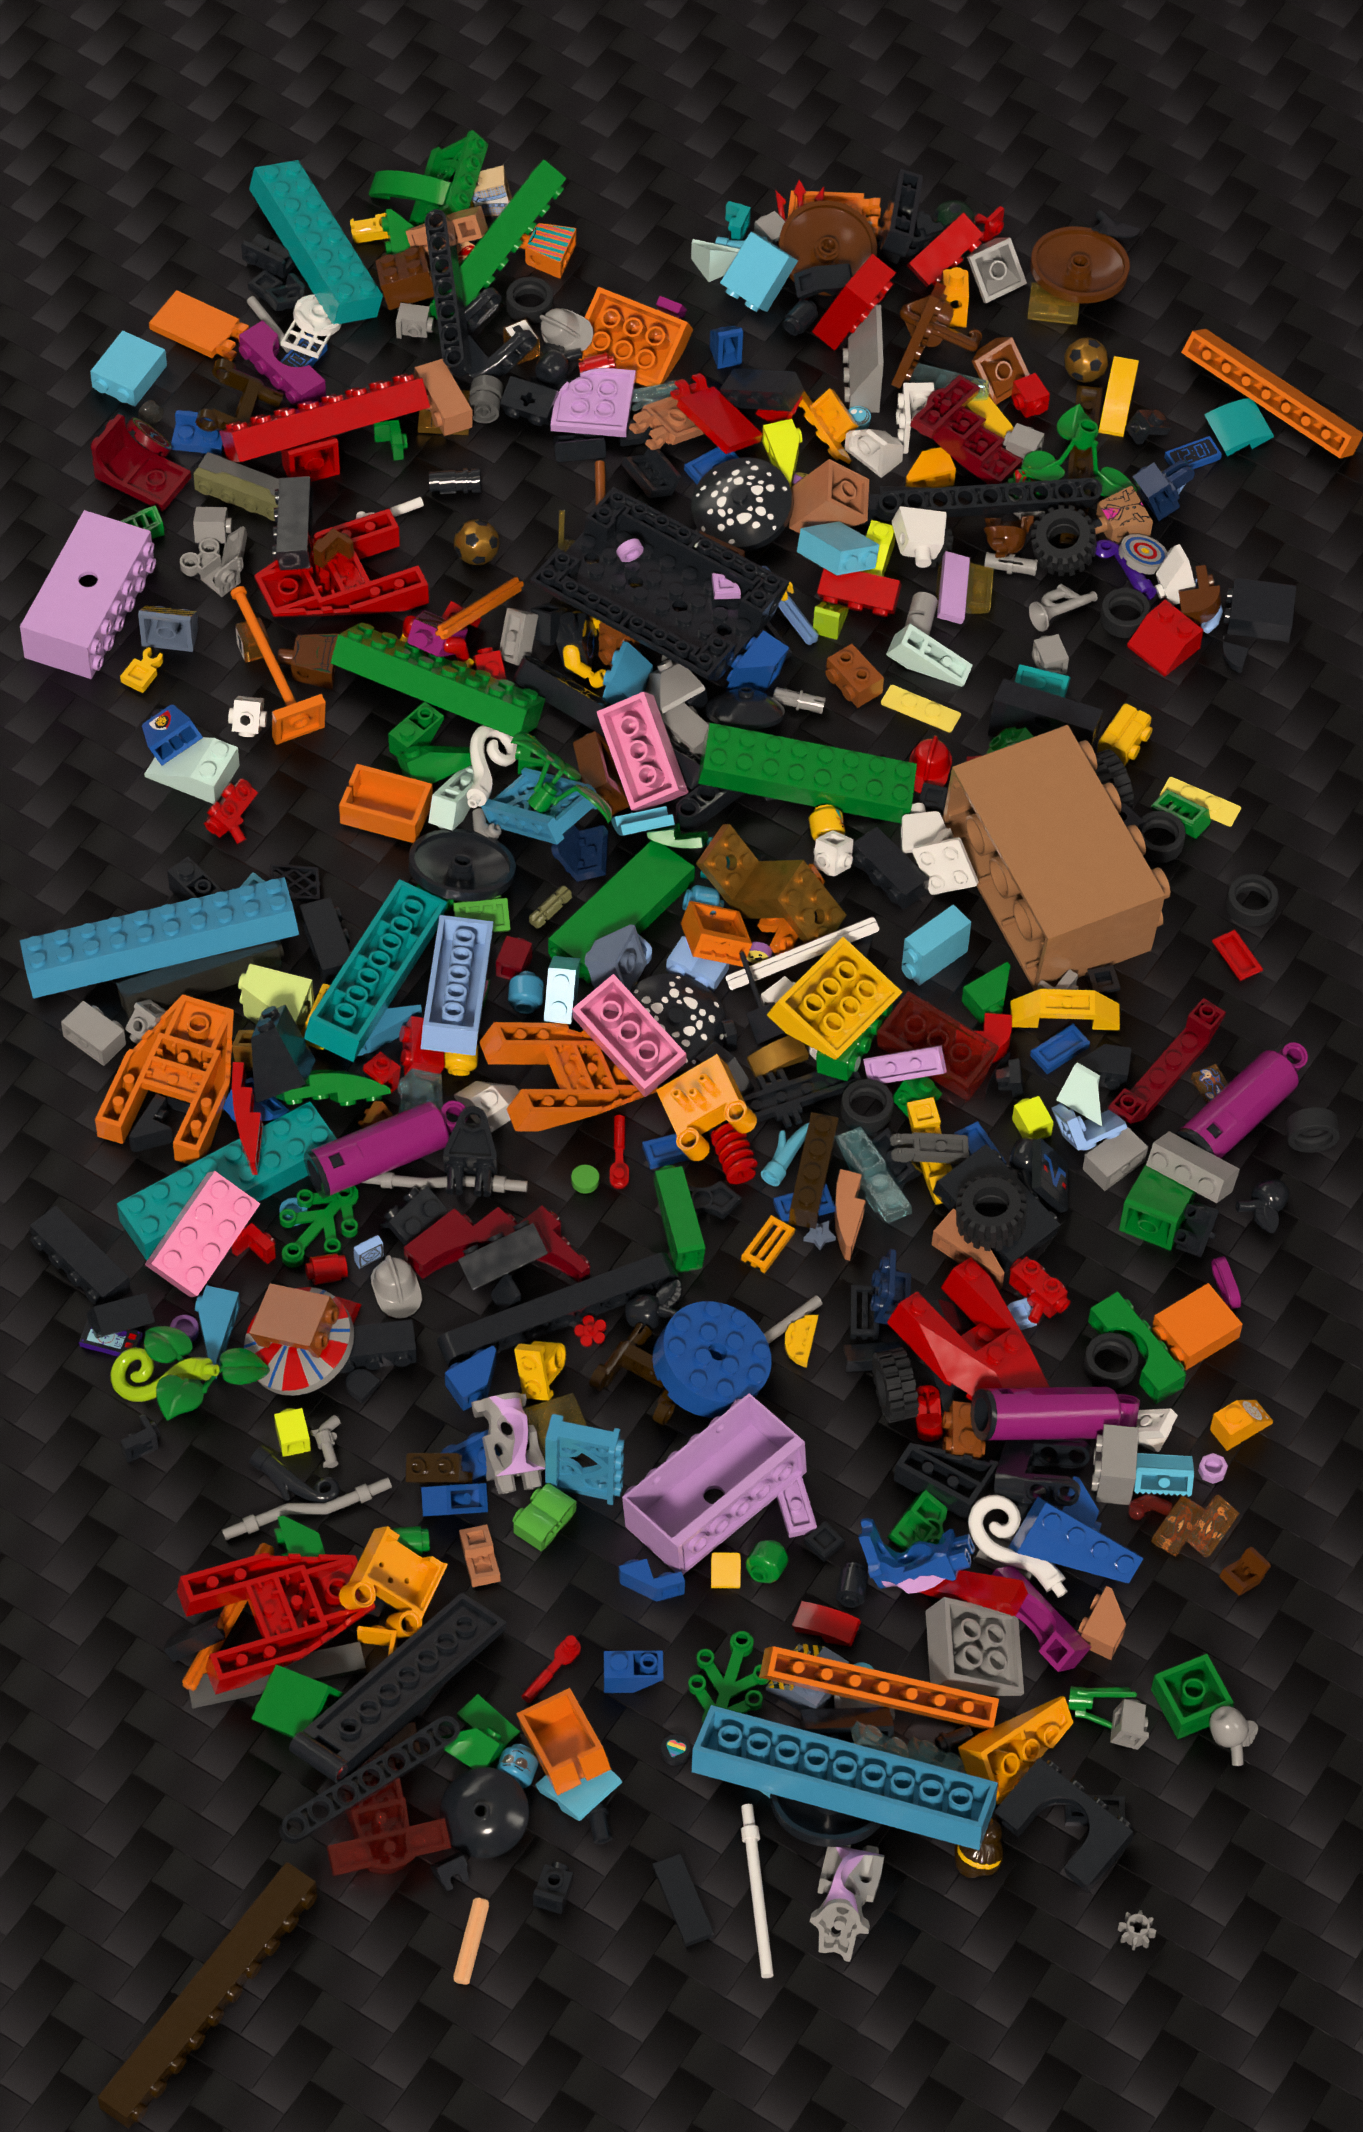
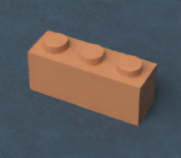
(446, 400)

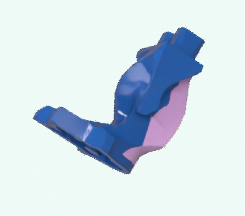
(918, 1567)

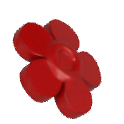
(591, 1331)

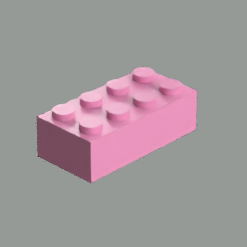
(642, 752)
(629, 1035)
(202, 1234)

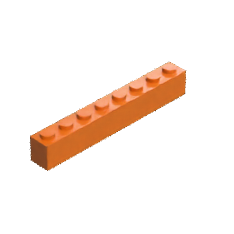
(1272, 393)
(878, 1688)

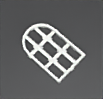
(307, 351)

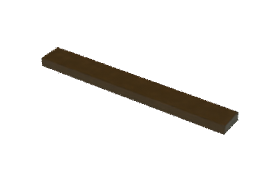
(1081, 461)

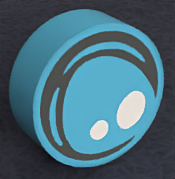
(861, 416)

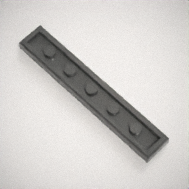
(317, 1665)

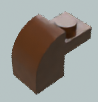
(1201, 603)

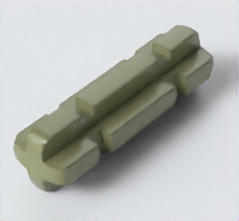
(550, 907)

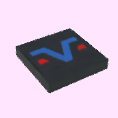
(1049, 1175)

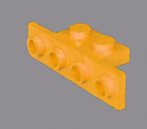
(831, 420)

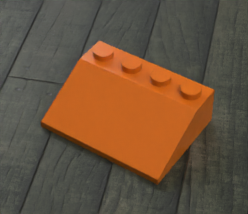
(636, 336)

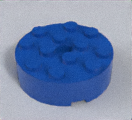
(711, 1358)

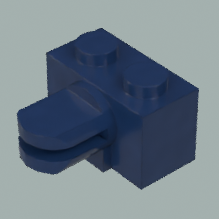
(1160, 487)

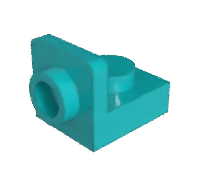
(739, 219)

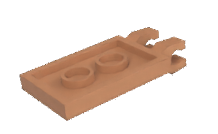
(667, 422)

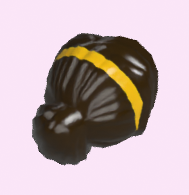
(985, 1861)

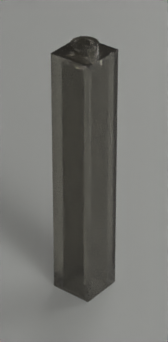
(197, 976)

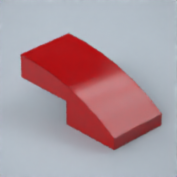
(827, 1622)

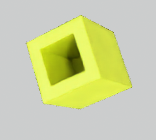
(1032, 1118)
(292, 1432)

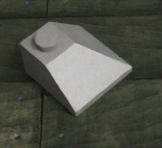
(996, 268)
(672, 685)

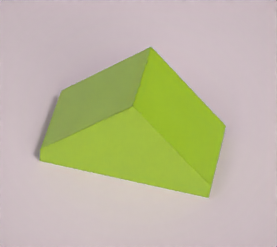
(829, 619)

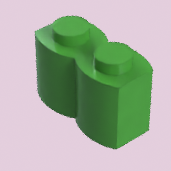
(544, 1516)

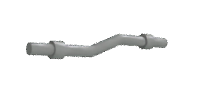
(498, 1183)
(252, 1523)

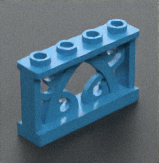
(508, 812)
(600, 1445)

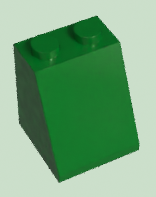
(1155, 1208)
(293, 1701)

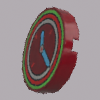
(149, 437)

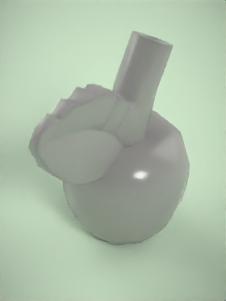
(1232, 1731)

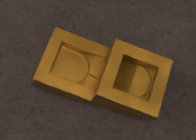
(777, 1055)

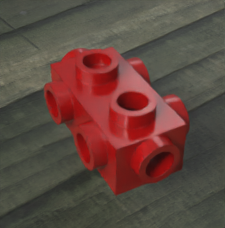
(227, 814)
(1042, 1292)

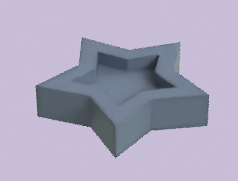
(820, 1235)

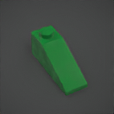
(433, 762)

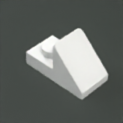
(1154, 1427)

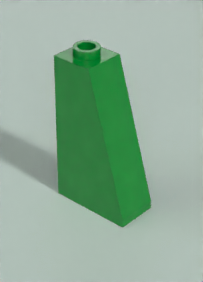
(679, 1219)

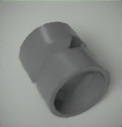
(485, 398)

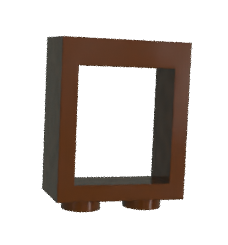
(599, 770)

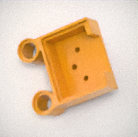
(702, 1101)
(395, 1577)

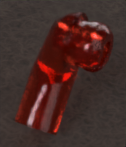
(1146, 1503)

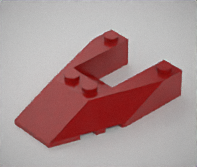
(343, 583)
(984, 1357)
(290, 1600)

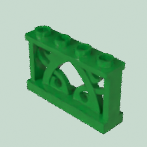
(466, 159)

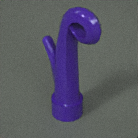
(1138, 580)

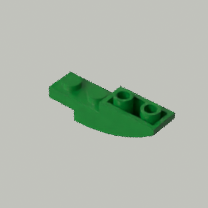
(341, 1085)

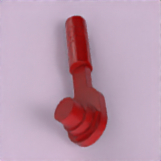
(619, 1170)
(564, 1655)

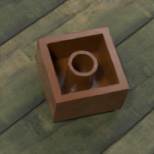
(405, 277)

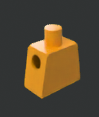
(957, 289)

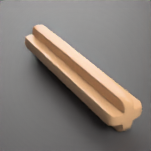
(471, 1941)

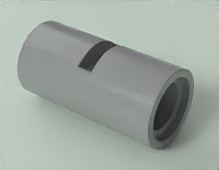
(922, 611)

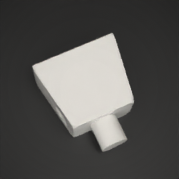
(919, 533)
(919, 828)

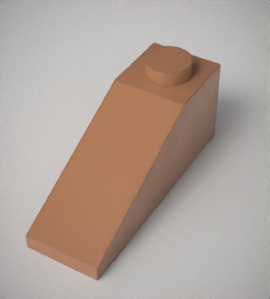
(467, 223)
(953, 1245)

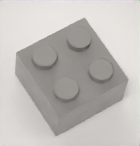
(1115, 1464)

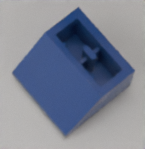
(759, 664)

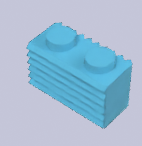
(1164, 1474)

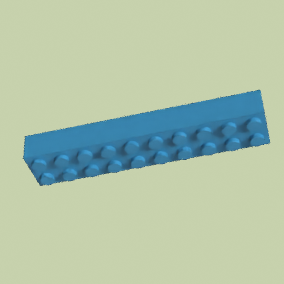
(159, 937)
(844, 1777)

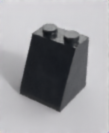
(278, 1054)

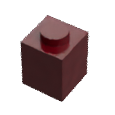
(513, 957)

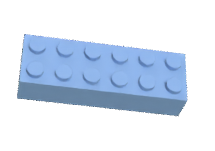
(457, 985)

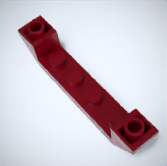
(1171, 1065)

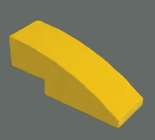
(1118, 396)

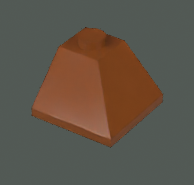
(1000, 365)

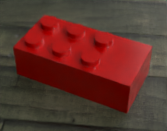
(855, 302)

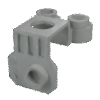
(209, 565)

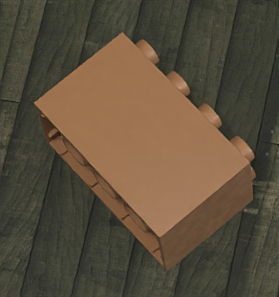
(1055, 856)

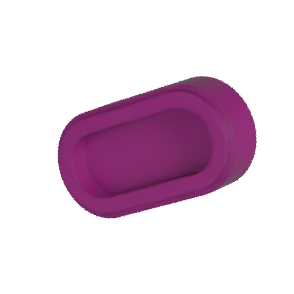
(1226, 1282)

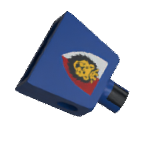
(169, 733)

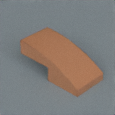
(479, 1555)

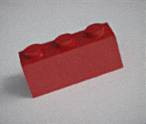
(946, 250)
(860, 591)

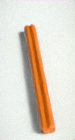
(479, 608)
(229, 1616)

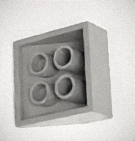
(865, 363)
(974, 1648)

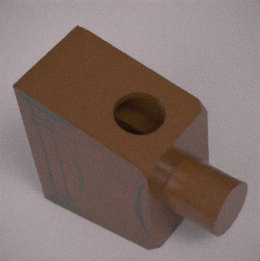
(311, 659)

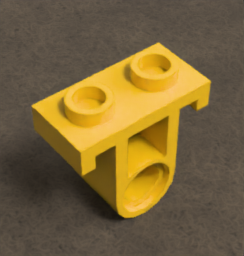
(538, 1367)

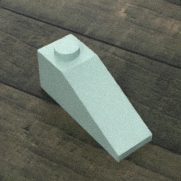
(927, 656)
(450, 801)

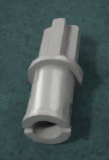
(799, 700)

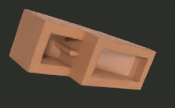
(848, 1211)

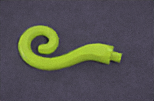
(191, 1368)

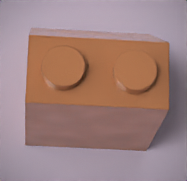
(830, 496)

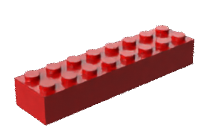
(324, 419)

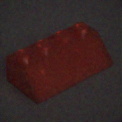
(920, 1025)

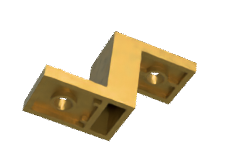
(769, 887)

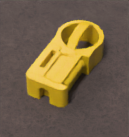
(368, 229)

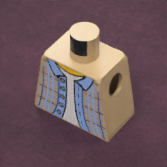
(491, 191)

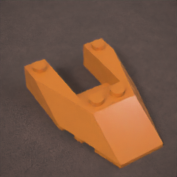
(180, 1058)
(584, 1073)

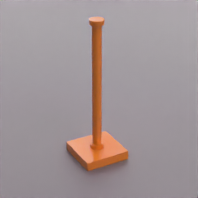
(296, 717)

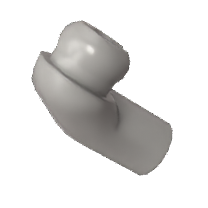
(482, 827)

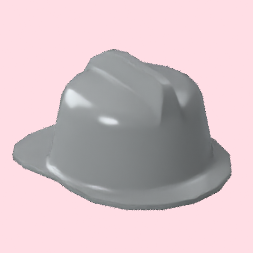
(566, 329)
(396, 1288)

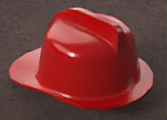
(932, 763)

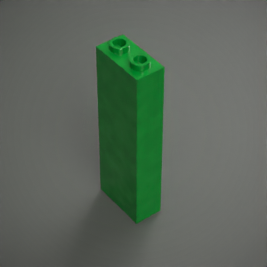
(630, 897)

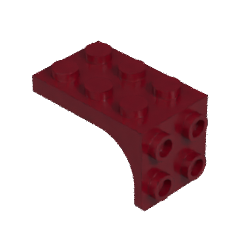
(135, 470)

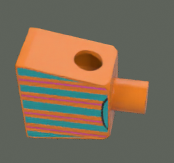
(549, 248)

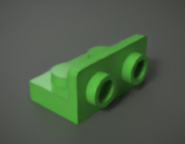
(488, 910)

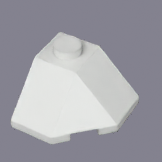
(875, 449)
(1174, 575)
(491, 1098)

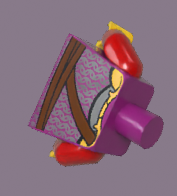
(421, 633)

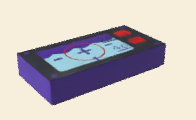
(111, 1344)

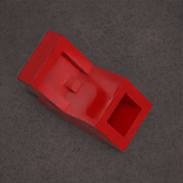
(997, 1030)

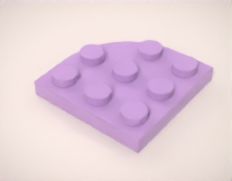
(595, 403)

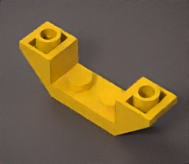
(1065, 1005)

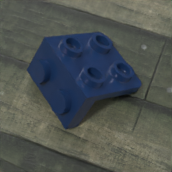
(583, 852)
(890, 1288)

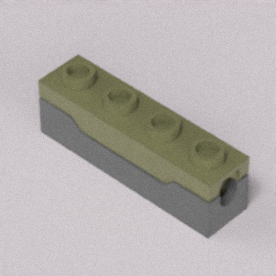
(237, 485)

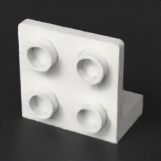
(909, 404)

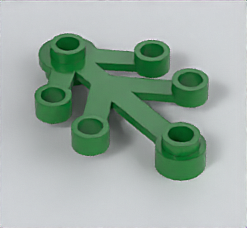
(321, 1219)
(728, 1686)

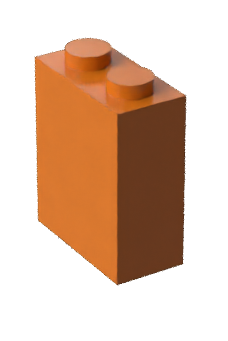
(1196, 1326)

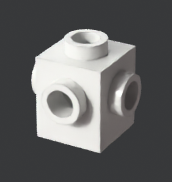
(251, 707)
(833, 853)

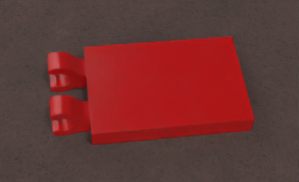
(715, 415)

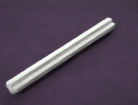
(802, 953)

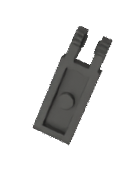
(930, 1147)

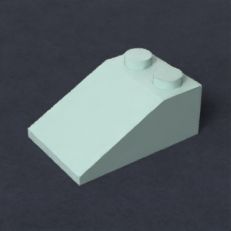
(199, 770)

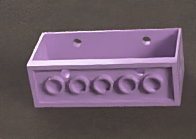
(77, 624)
(740, 1453)

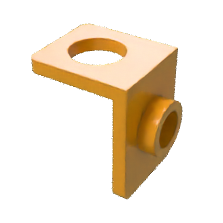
(379, 1636)

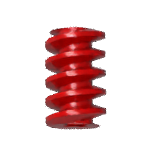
(734, 1154)

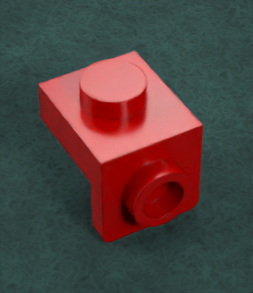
(490, 662)
(383, 1071)
(259, 1242)

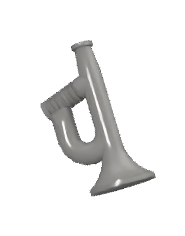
(1042, 613)

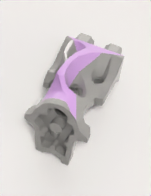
(514, 1458)
(846, 1896)

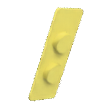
(921, 708)
(1219, 808)

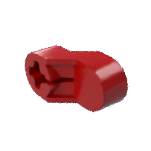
(929, 1417)

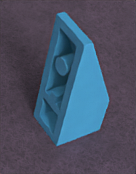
(389, 1027)
(217, 1317)

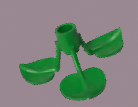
(1082, 432)
(545, 794)
(181, 1396)

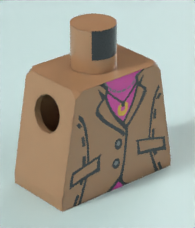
(1122, 516)

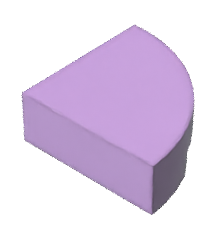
(724, 588)

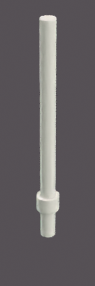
(750, 1836)

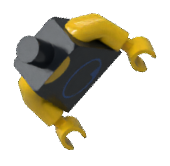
(577, 645)

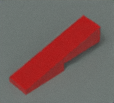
(984, 1590)

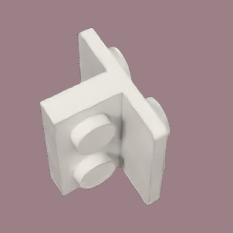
(945, 864)

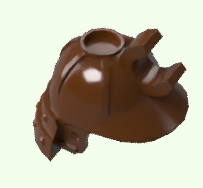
(1007, 536)

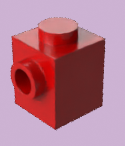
(1030, 395)

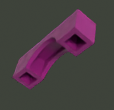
(299, 384)
(1056, 1637)

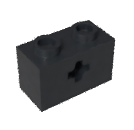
(521, 392)

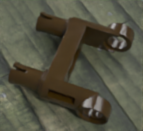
(251, 389)
(631, 1357)

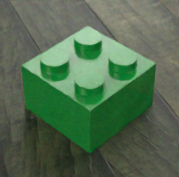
(1190, 1695)

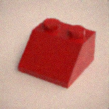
(313, 459)
(1166, 638)

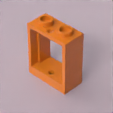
(716, 935)

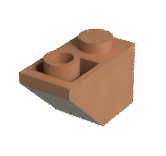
(1105, 1626)

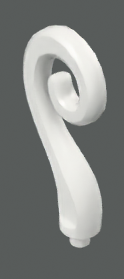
(482, 783)
(1044, 1571)

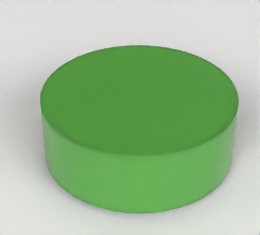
(585, 1179)

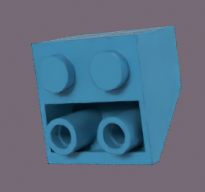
(628, 674)

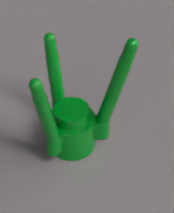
(1082, 1699)

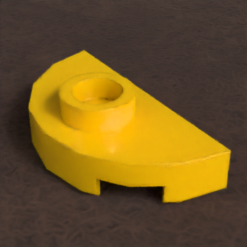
(800, 1339)

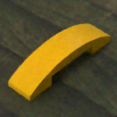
(925, 1119)

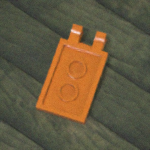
(855, 200)
(198, 326)

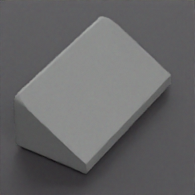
(517, 635)

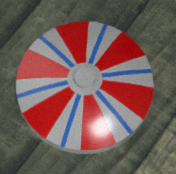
(295, 1369)

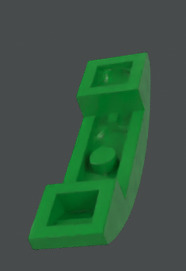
(410, 186)

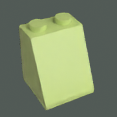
(269, 987)

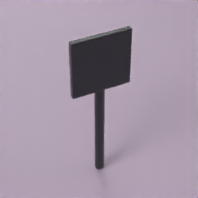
(761, 1024)

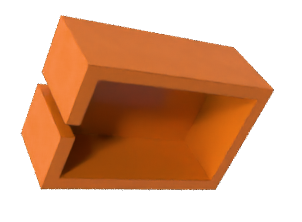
(386, 803)
(563, 1741)

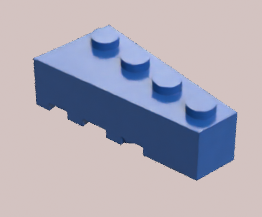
(1066, 1541)

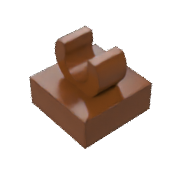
(375, 1114)

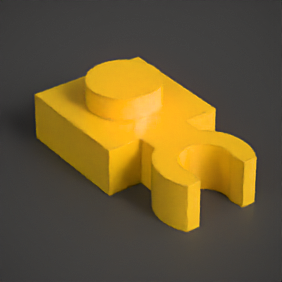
(141, 673)

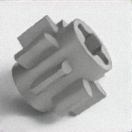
(1136, 1921)

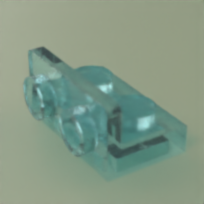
(419, 1088)

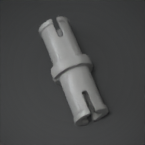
(1011, 564)

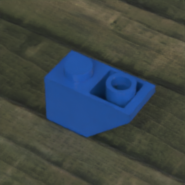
(471, 1378)
(631, 1670)

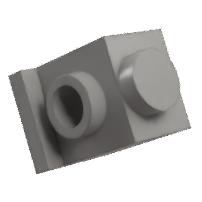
(414, 321)
(144, 1017)
(1129, 1724)

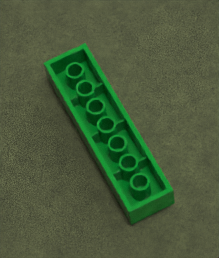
(438, 680)
(806, 773)

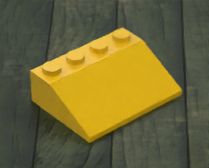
(834, 1000)

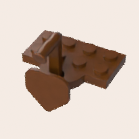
(928, 326)

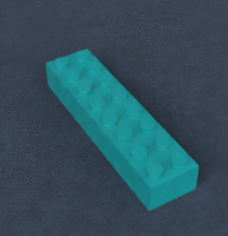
(315, 242)
(375, 970)
(281, 1163)

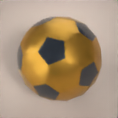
(1086, 359)
(476, 542)

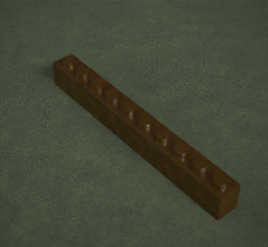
(208, 1995)

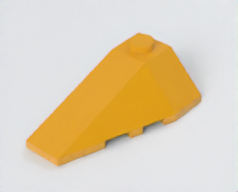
(1015, 1745)

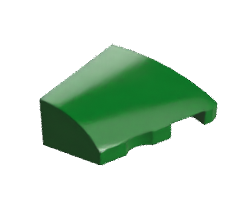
(920, 1522)

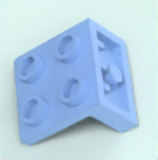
(1086, 1133)

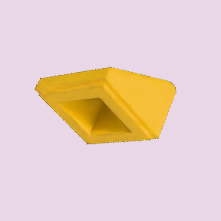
(725, 1570)

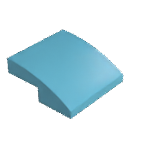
(642, 821)
(584, 1797)

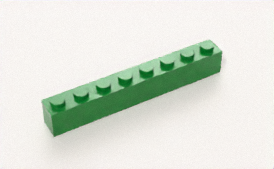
(507, 230)

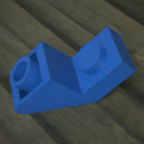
(638, 1577)

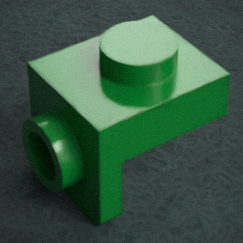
(391, 432)
(526, 760)
(915, 1090)

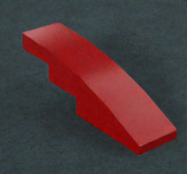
(248, 1122)

